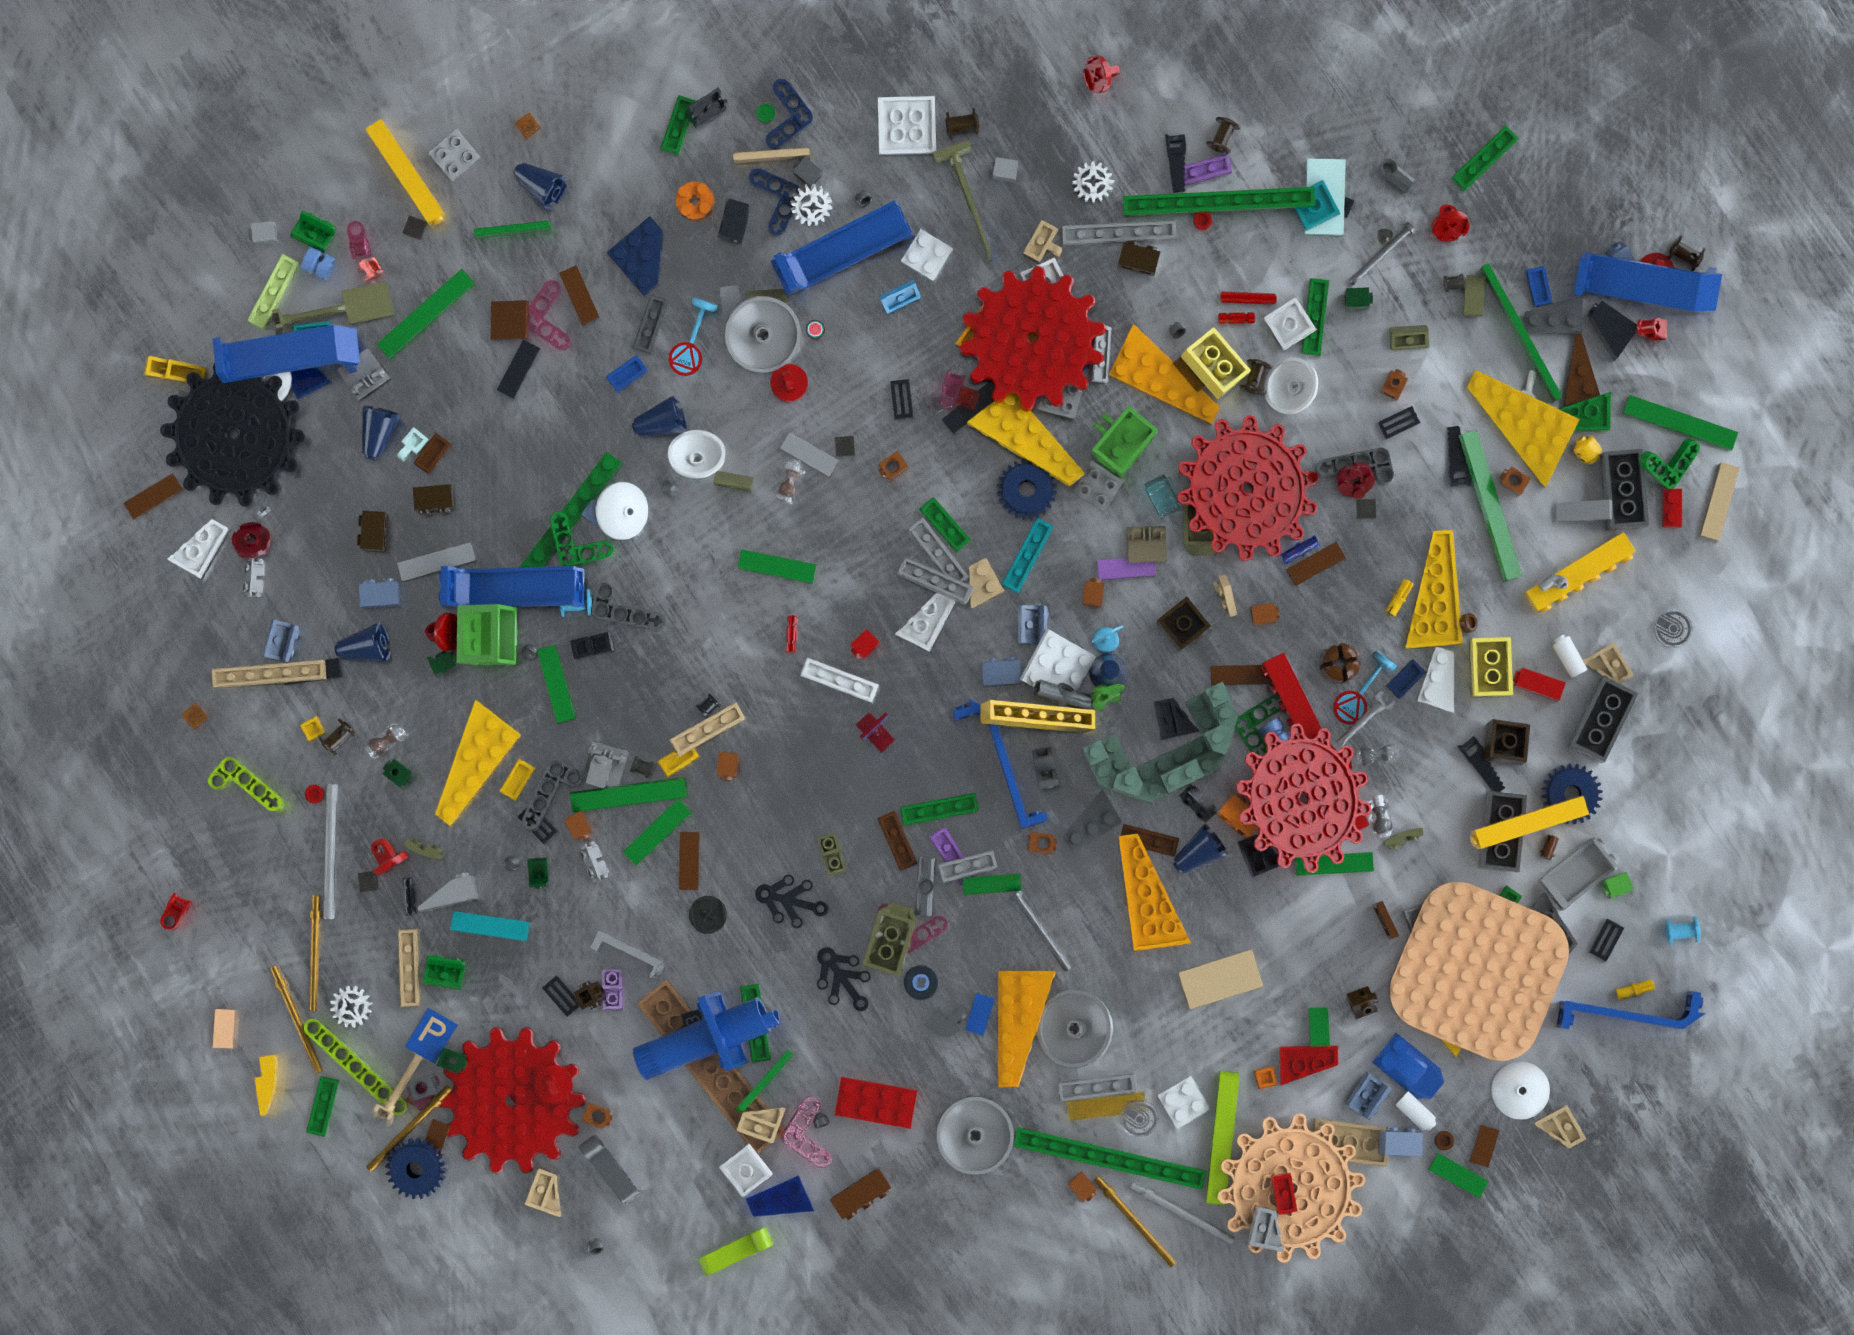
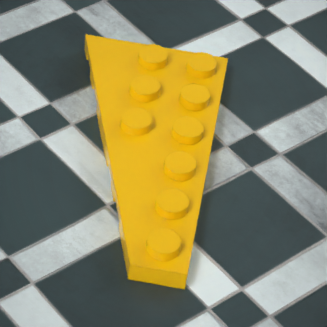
(1026, 437)
(1437, 604)
(479, 753)

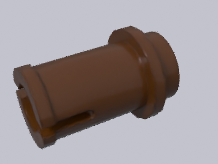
(1549, 847)

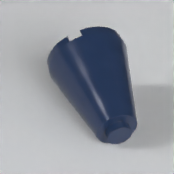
(541, 184)
(661, 419)
(377, 430)
(365, 645)
(1108, 670)
(1200, 851)

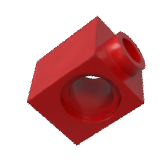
(864, 645)

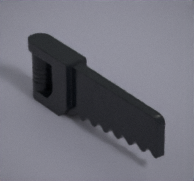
(1176, 161)
(1457, 458)
(1482, 767)

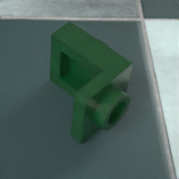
(538, 872)

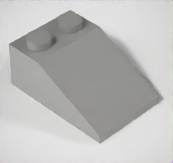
(454, 892)

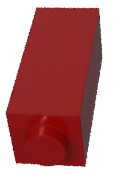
(1539, 684)

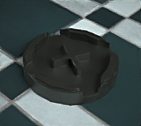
(707, 914)

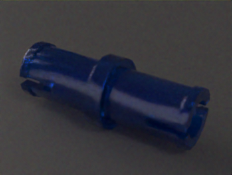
(1300, 549)

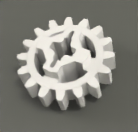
(1102, 181)
(819, 206)
(358, 1002)

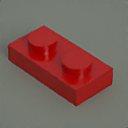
(1671, 507)
(1284, 1193)

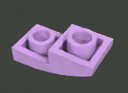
(613, 990)

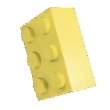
(1215, 363)
(1491, 667)

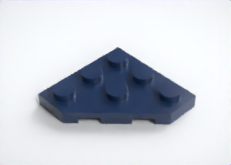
(640, 255)

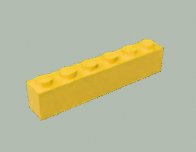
(1583, 570)
(1037, 716)

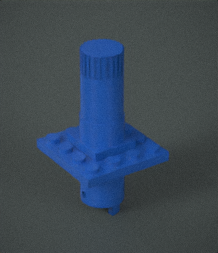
(717, 1033)

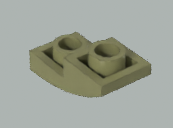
(1474, 295)
(1395, 841)
(429, 851)
(831, 855)

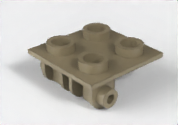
(1147, 544)

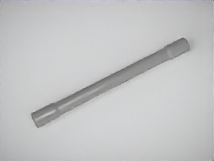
(328, 903)

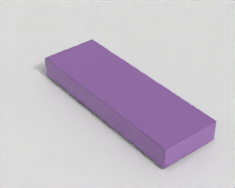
(1207, 169)
(1123, 569)
(947, 848)

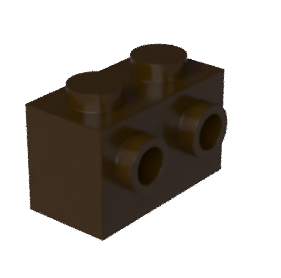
(1139, 258)
(433, 498)
(373, 531)

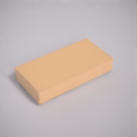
(223, 1028)

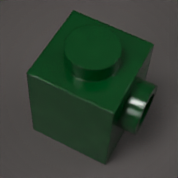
(1358, 298)
(397, 773)

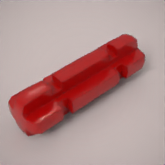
(1234, 318)
(791, 634)

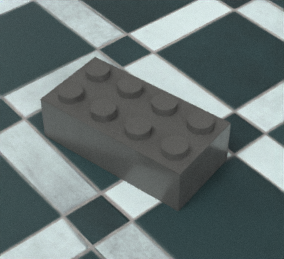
(1626, 488)
(1602, 719)
(1507, 854)

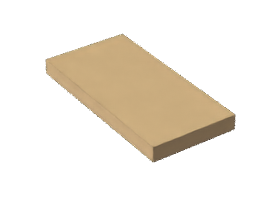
(1220, 979)
(1363, 1137)

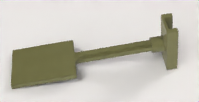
(953, 154)
(359, 304)

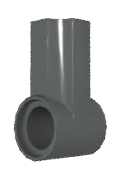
(1397, 177)

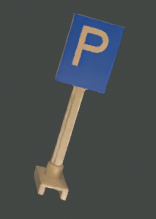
(427, 1043)

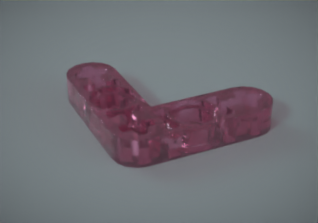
(540, 314)
(916, 942)
(798, 1132)

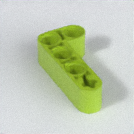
(249, 787)
(736, 1251)

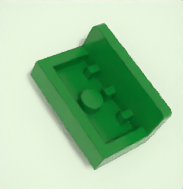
(313, 231)
(444, 972)

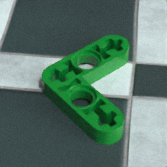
(1688, 447)
(575, 551)
(1252, 722)

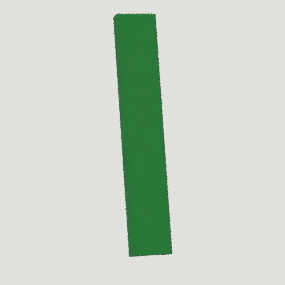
(425, 313)
(1680, 422)
(628, 794)

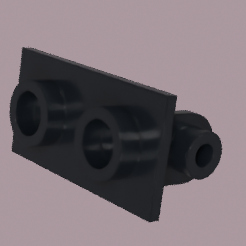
(1191, 798)

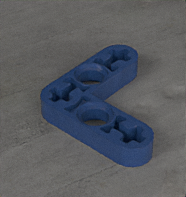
(793, 120)
(784, 198)

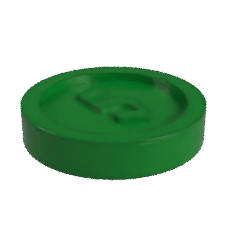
(766, 113)

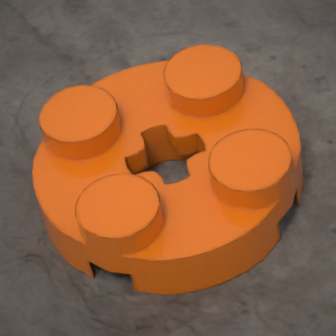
(702, 208)

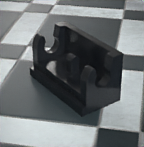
(706, 108)
(733, 220)

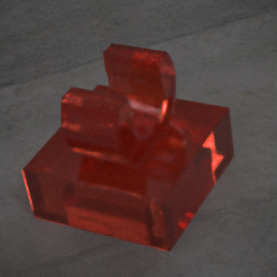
(371, 268)
(968, 398)

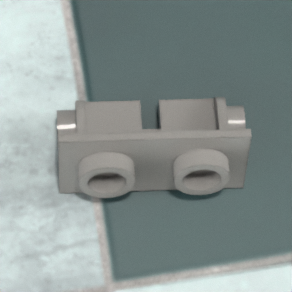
(253, 570)
(589, 854)

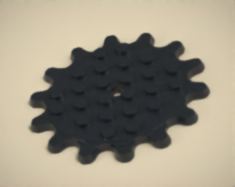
(225, 462)

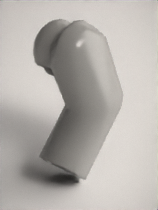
(1555, 581)

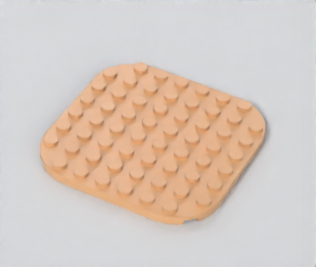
(1479, 971)

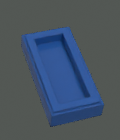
(1539, 286)
(626, 373)
(979, 1014)

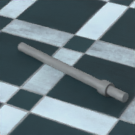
(1149, 1194)

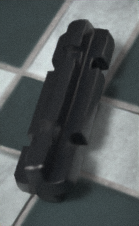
(409, 897)

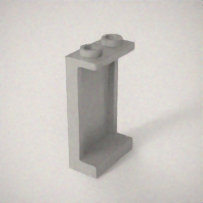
(1578, 873)
(602, 937)

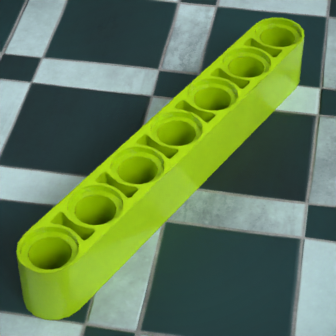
(346, 1063)
(1222, 1134)

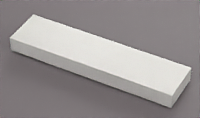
(839, 680)

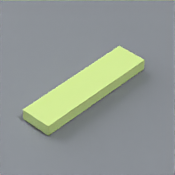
(273, 291)

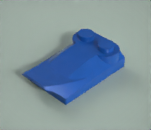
(1409, 1068)

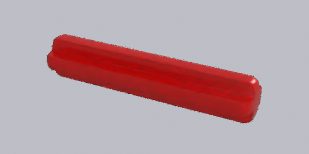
(1245, 297)

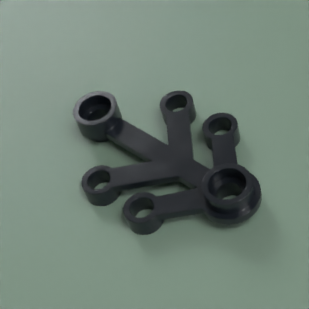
(788, 900)
(841, 975)

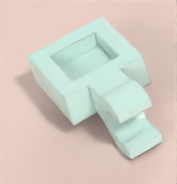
(413, 442)

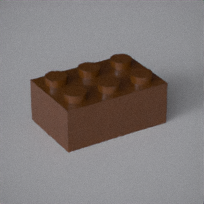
(861, 1194)

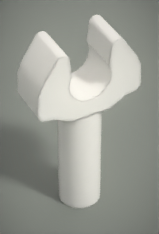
(1529, 384)

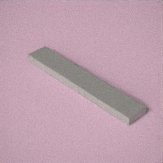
(1118, 233)

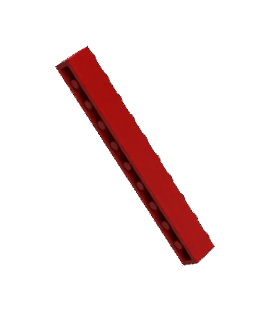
(1294, 702)

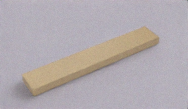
(268, 674)

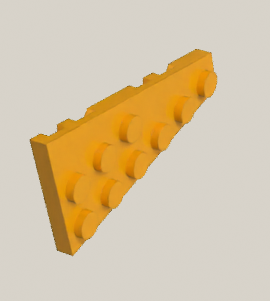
(1153, 373)
(1149, 907)
(1019, 1014)

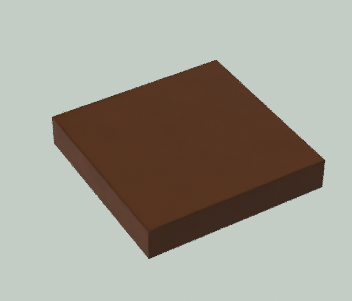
(509, 320)
(1385, 920)

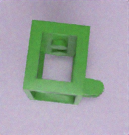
(1123, 441)
(486, 635)

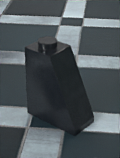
(1612, 328)

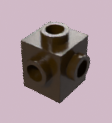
(589, 995)
(1362, 1002)

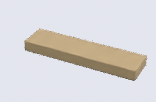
(771, 155)
(1719, 501)
(707, 729)
(408, 968)

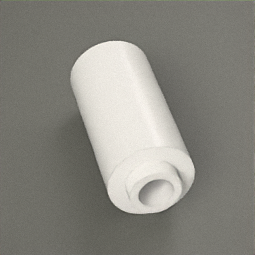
(1569, 656)
(1416, 1111)

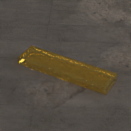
(1100, 1106)

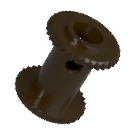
(962, 123)
(1223, 135)
(1684, 252)
(1256, 375)
(335, 739)

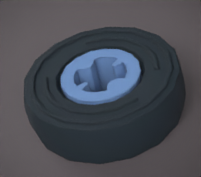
(911, 979)

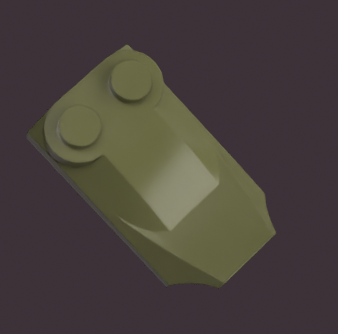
(1196, 542)
(890, 939)

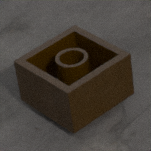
(1183, 623)
(1507, 742)

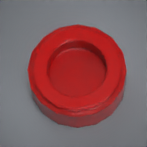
(1202, 220)
(314, 794)

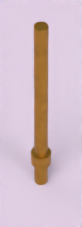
(315, 915)
(281, 985)
(434, 1102)
(1109, 1192)

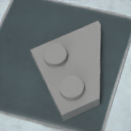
(1265, 1230)

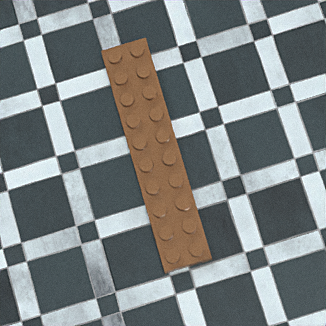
(724, 1087)

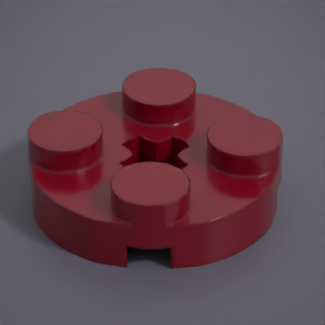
(1360, 487)
(254, 549)

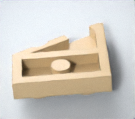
(984, 583)
(1610, 664)
(761, 1123)
(1562, 1127)
(544, 1193)

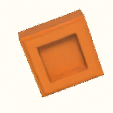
(1265, 1077)

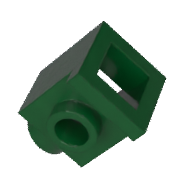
(443, 662)
(448, 1053)

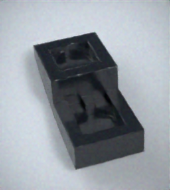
(592, 645)

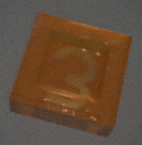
(527, 125)
(195, 716)

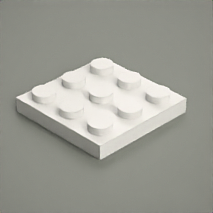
(906, 125)
(1058, 662)

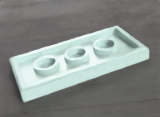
(1333, 174)

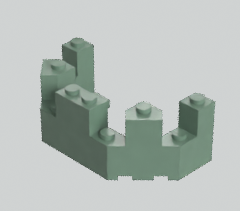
(1176, 768)

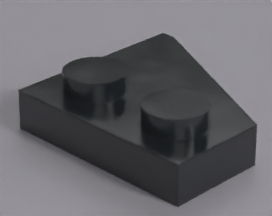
(1172, 719)
(1257, 861)

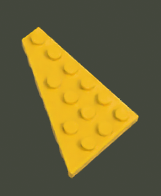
(1529, 424)

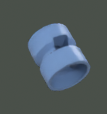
(318, 263)
(1275, 726)

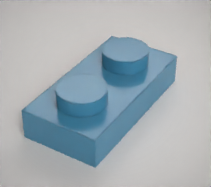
(900, 296)

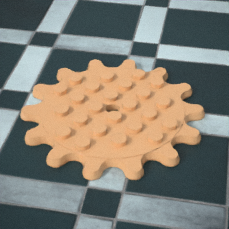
(1319, 1177)

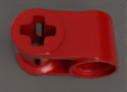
(1654, 329)
(175, 910)

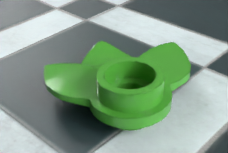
(1104, 694)

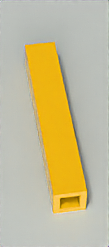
(405, 173)
(1529, 822)

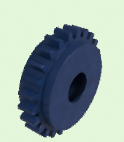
(1026, 505)
(1572, 777)
(404, 1177)

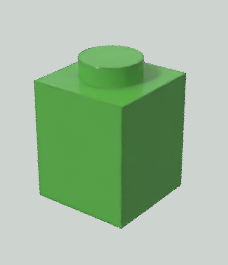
(1617, 885)

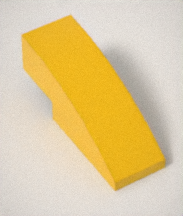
(171, 369)
(266, 1083)

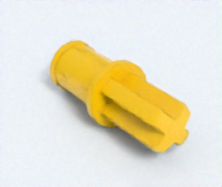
(1399, 597)
(1635, 989)

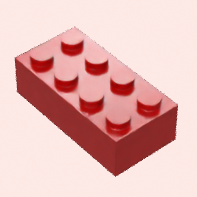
(875, 1102)

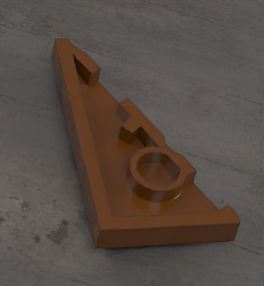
(1581, 379)

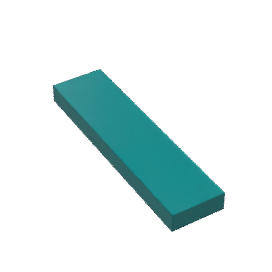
(1027, 555)
(490, 926)

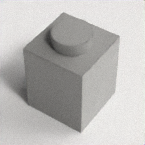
(1004, 169)
(263, 233)
(599, 771)

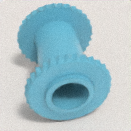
(588, 602)
(1682, 930)

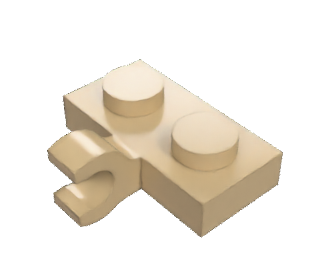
(1042, 241)
(1224, 589)

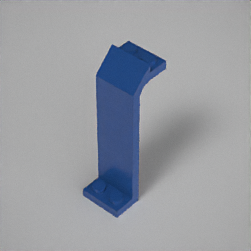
(842, 248)
(1648, 282)
(286, 353)
(512, 586)
(1035, 817)
(1692, 1005)

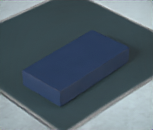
(1405, 679)

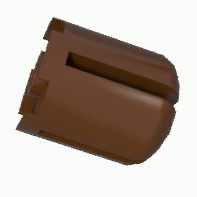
(1347, 655)

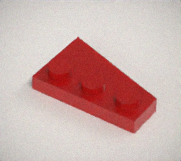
(1303, 1061)

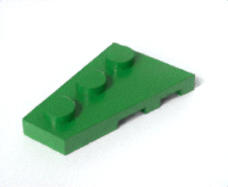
(1593, 413)

